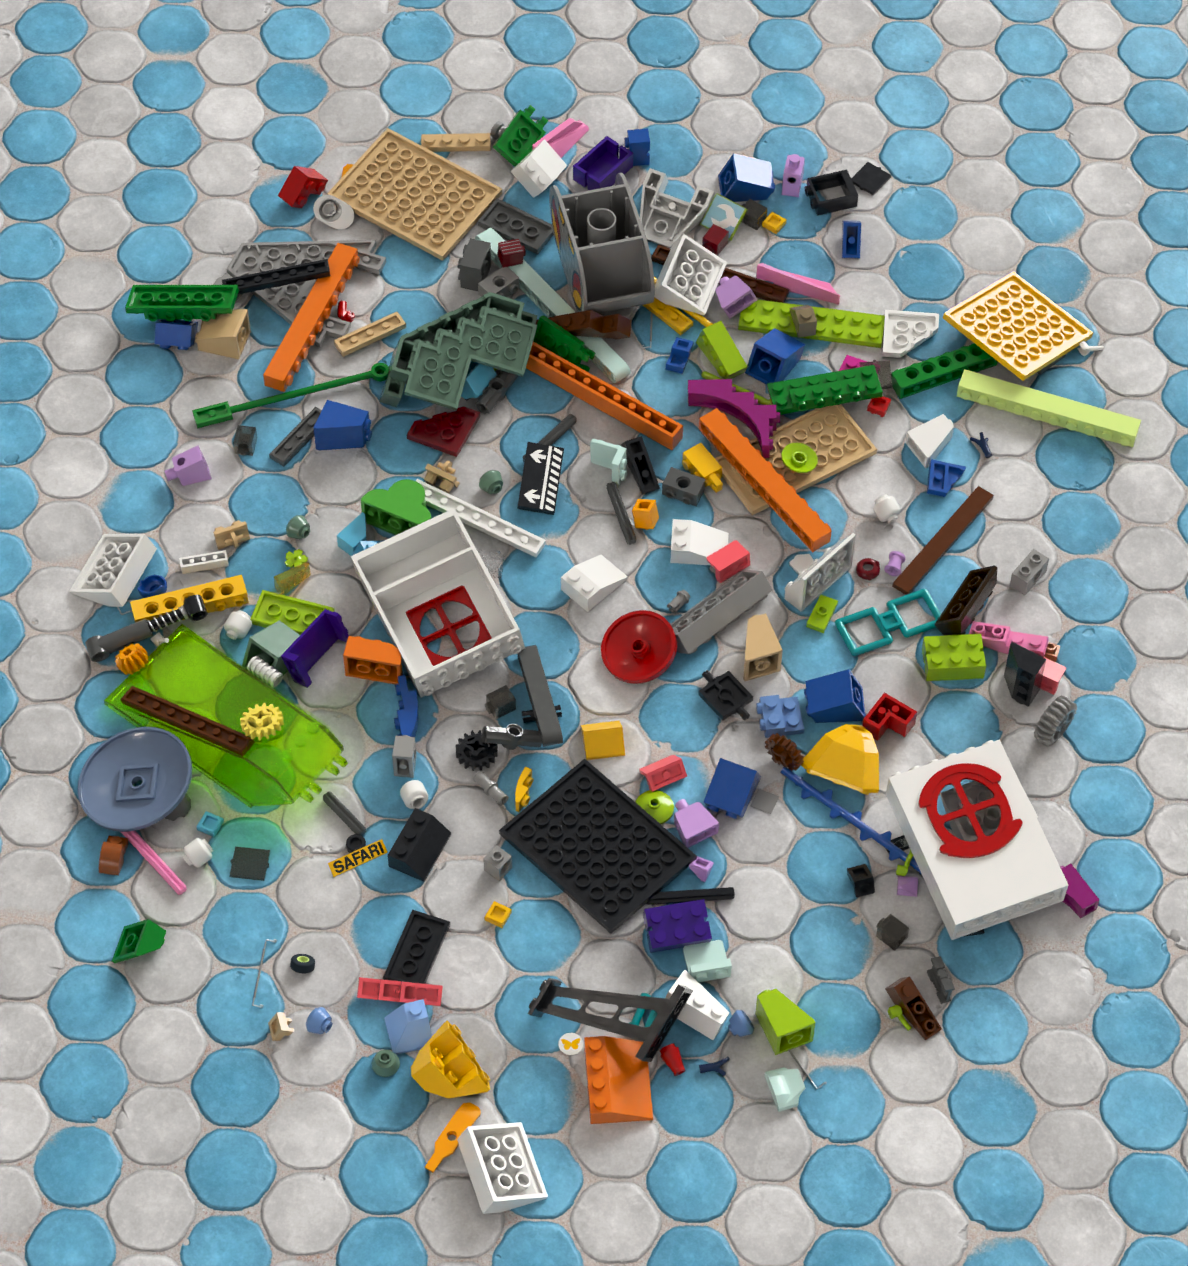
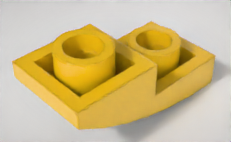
(522, 789)

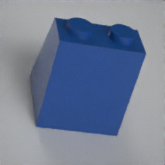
(746, 179)
(774, 357)
(341, 427)
(835, 698)
(731, 788)

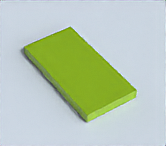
(291, 611)

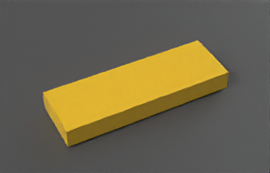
(670, 316)

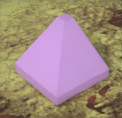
(701, 868)
(907, 886)

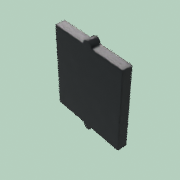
(870, 178)

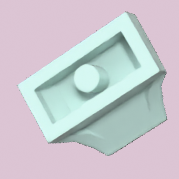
(785, 1086)

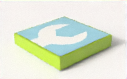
(724, 214)

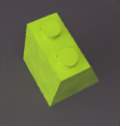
(783, 1021)

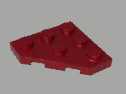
(445, 430)

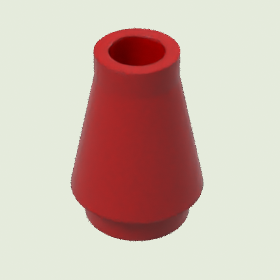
(671, 1056)

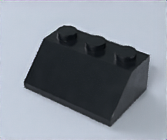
(1023, 673)
(418, 845)

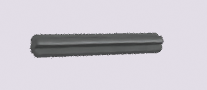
(557, 431)
(621, 513)

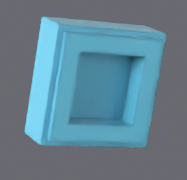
(210, 824)

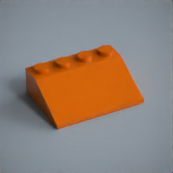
(616, 1081)

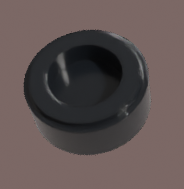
(355, 842)

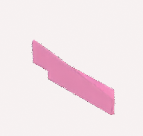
(564, 136)
(798, 284)

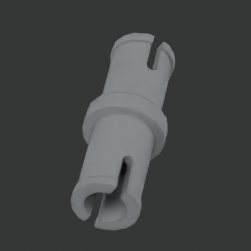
(491, 788)

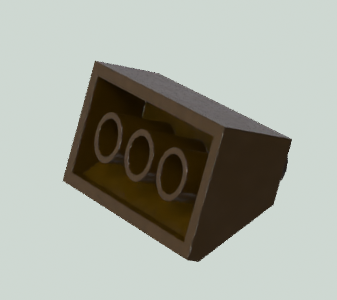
(967, 601)

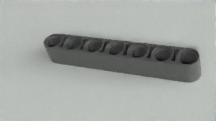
(540, 696)

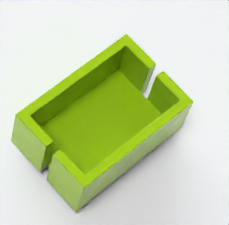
(953, 657)

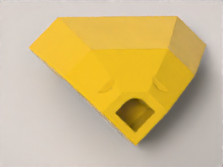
(846, 758)
(449, 1066)

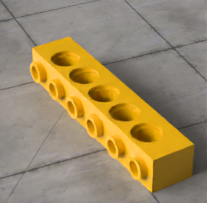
(215, 591)

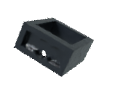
(827, 181)

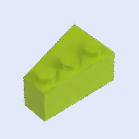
(721, 351)

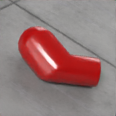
(342, 312)

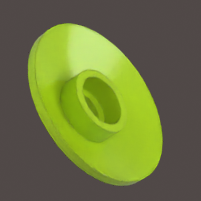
(799, 457)
(662, 811)

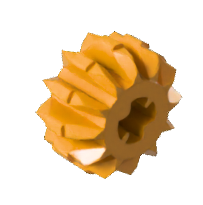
(131, 659)

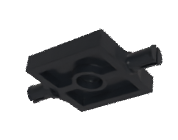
(725, 695)

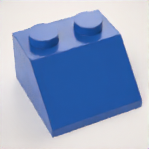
(175, 333)

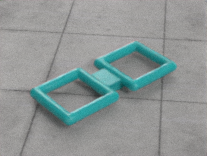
(887, 622)

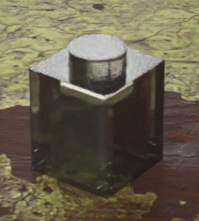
(755, 214)
(245, 440)
(500, 702)
(892, 931)

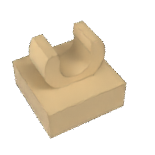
(279, 1026)

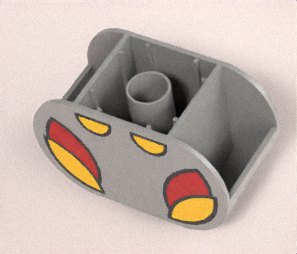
(602, 247)

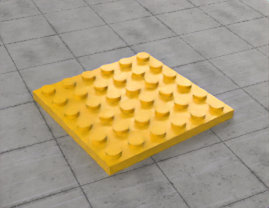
(1017, 325)

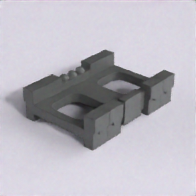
(940, 980)

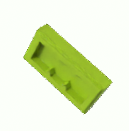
(822, 613)

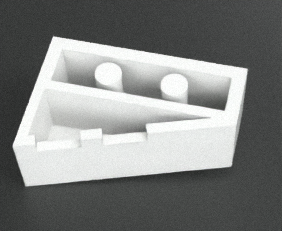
(702, 1009)

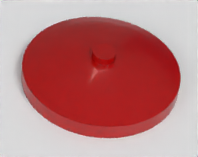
(639, 647)

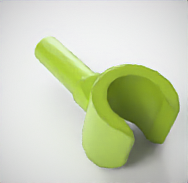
(902, 870)
(896, 1011)

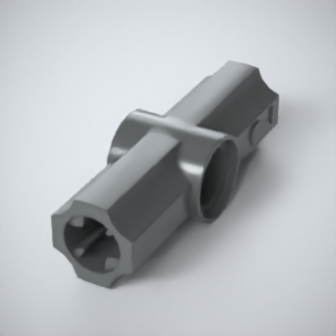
(495, 391)
(511, 736)

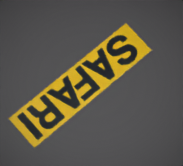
(357, 857)

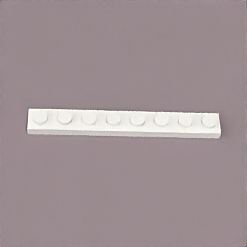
(484, 521)

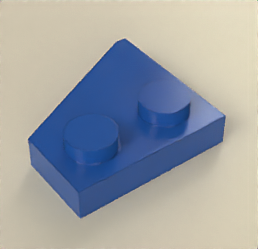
(943, 477)

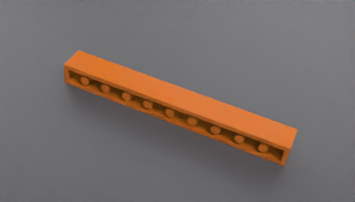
(311, 318)
(604, 397)
(765, 480)

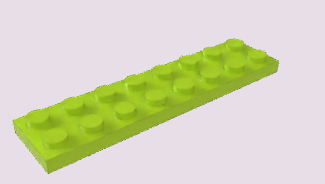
(832, 324)

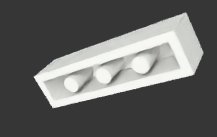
(204, 562)

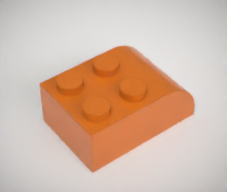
(372, 660)

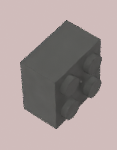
(474, 264)

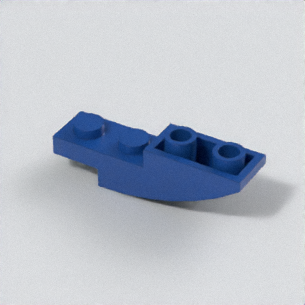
(407, 714)

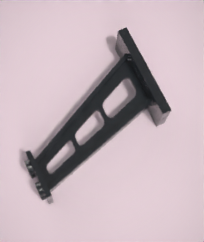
(652, 1036)

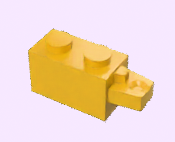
(702, 464)

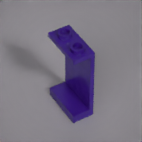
(313, 645)

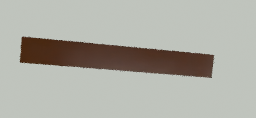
(761, 289)
(942, 540)
(187, 720)

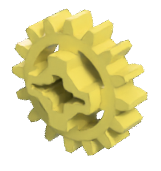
(262, 721)

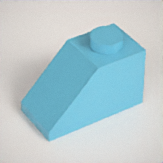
(353, 534)

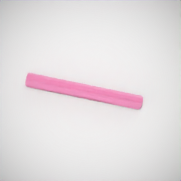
(155, 861)

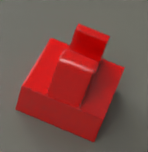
(879, 406)

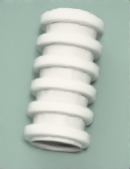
(264, 671)

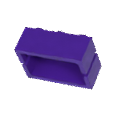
(602, 164)
(677, 925)

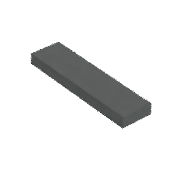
(296, 439)

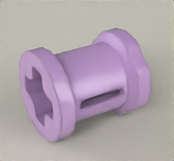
(894, 565)

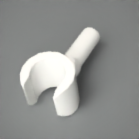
(1085, 349)
(158, 639)

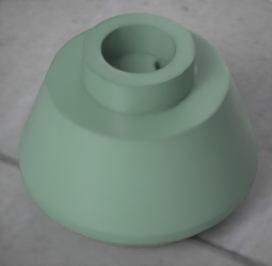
(491, 482)
(298, 527)
(385, 1063)

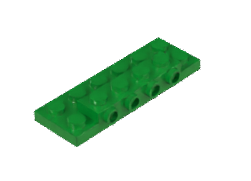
(182, 301)
(825, 389)

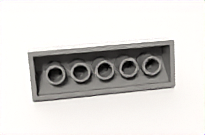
(719, 609)

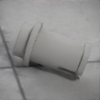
(681, 598)

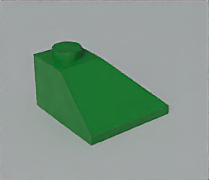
(138, 940)

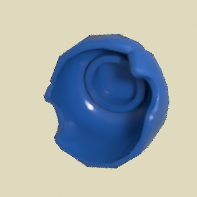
(152, 586)

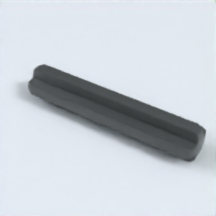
(346, 816)

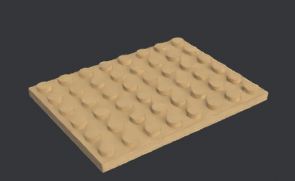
(415, 193)

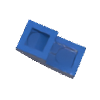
(679, 355)

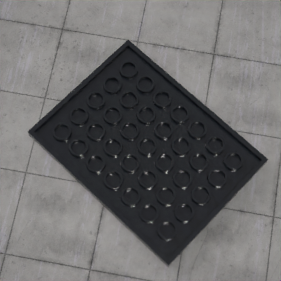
(597, 845)

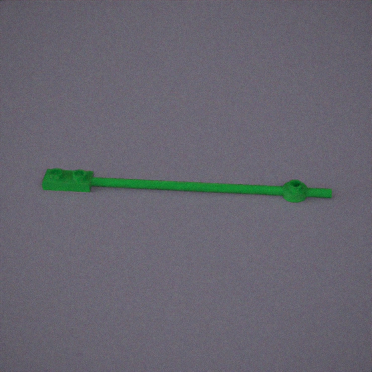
(223, 412)

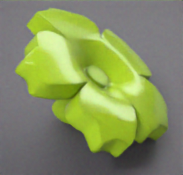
(295, 559)

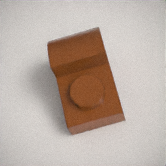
(112, 855)

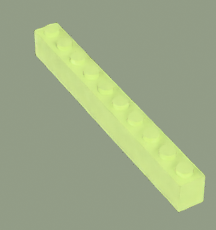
(1048, 408)

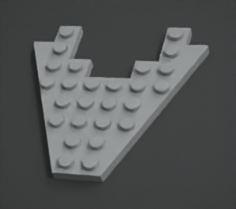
(289, 298)

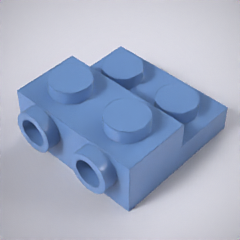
(780, 715)

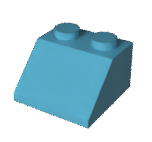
(477, 379)

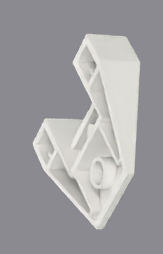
(668, 217)

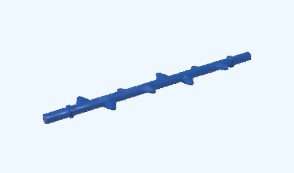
(854, 818)

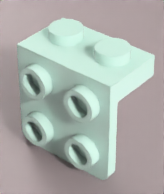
(610, 456)
(707, 961)

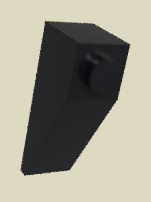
(640, 465)

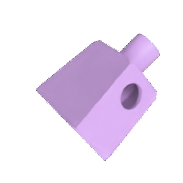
(793, 168)
(734, 295)
(189, 467)
(694, 823)

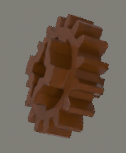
(784, 751)

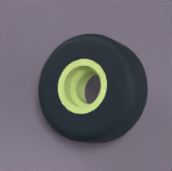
(302, 963)

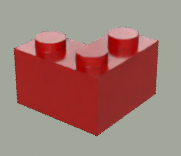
(300, 185)
(889, 714)

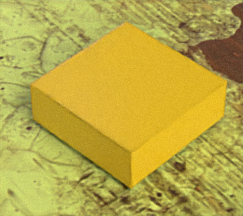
(774, 222)
(498, 914)

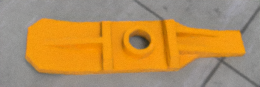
(464, 1117)

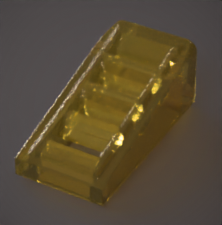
(290, 579)

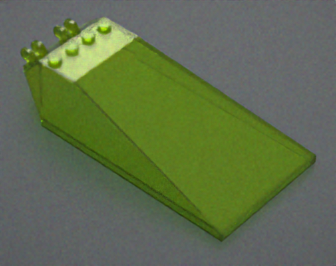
(219, 688)

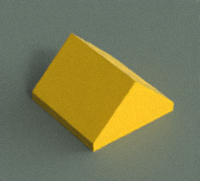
(603, 740)

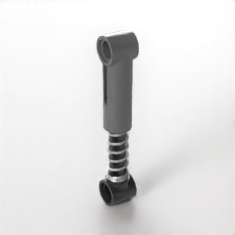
(102, 646)

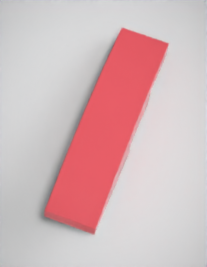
(399, 991)

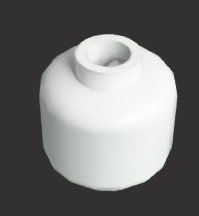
(886, 508)
(238, 625)
(414, 794)
(197, 852)

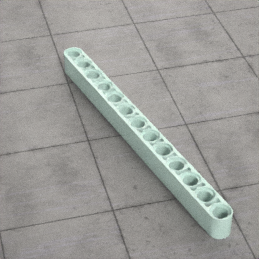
(553, 305)

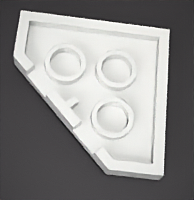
(906, 331)

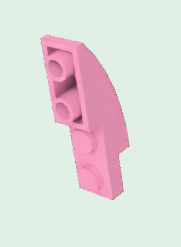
(1000, 637)

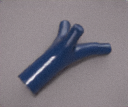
(983, 443)
(715, 1066)

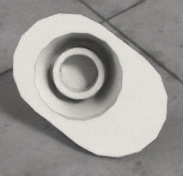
(333, 212)

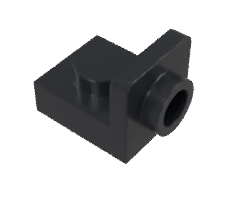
(861, 880)

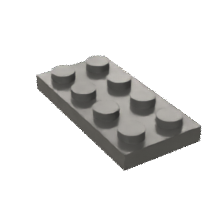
(517, 224)

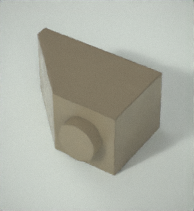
(804, 320)

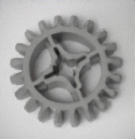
(1055, 720)

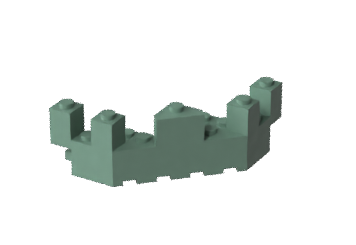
(439, 352)

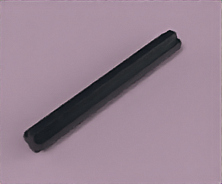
(692, 895)

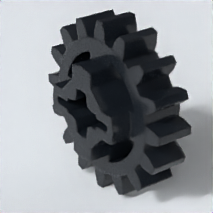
(479, 753)

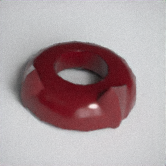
(868, 575)

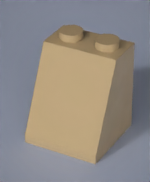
(225, 334)
(762, 649)

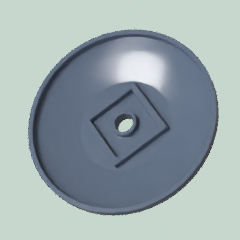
(120, 762)

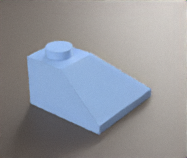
(408, 1027)

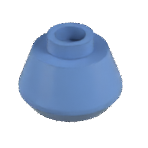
(319, 1021)
(740, 1024)

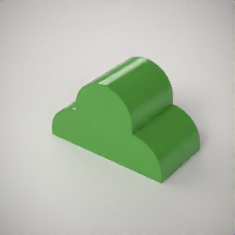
(396, 508)

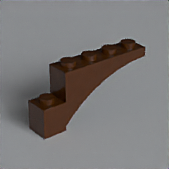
(592, 324)

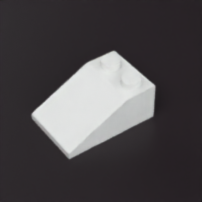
(539, 168)
(695, 542)
(591, 581)

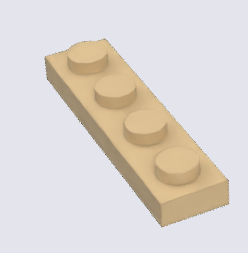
(456, 142)
(370, 334)

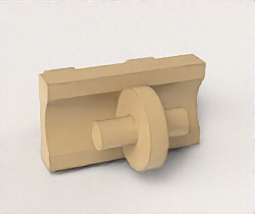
(448, 480)
(231, 535)

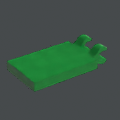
(519, 136)
(562, 343)

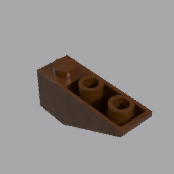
(913, 1006)

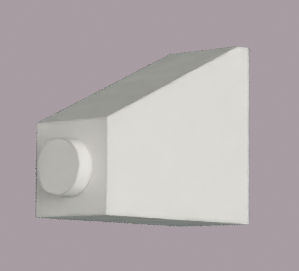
(930, 438)

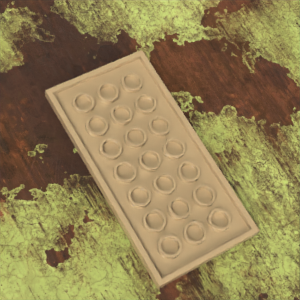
(827, 431)

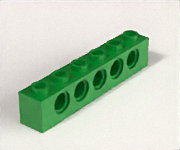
(940, 370)

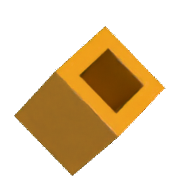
(645, 514)

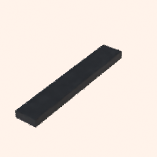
(280, 276)

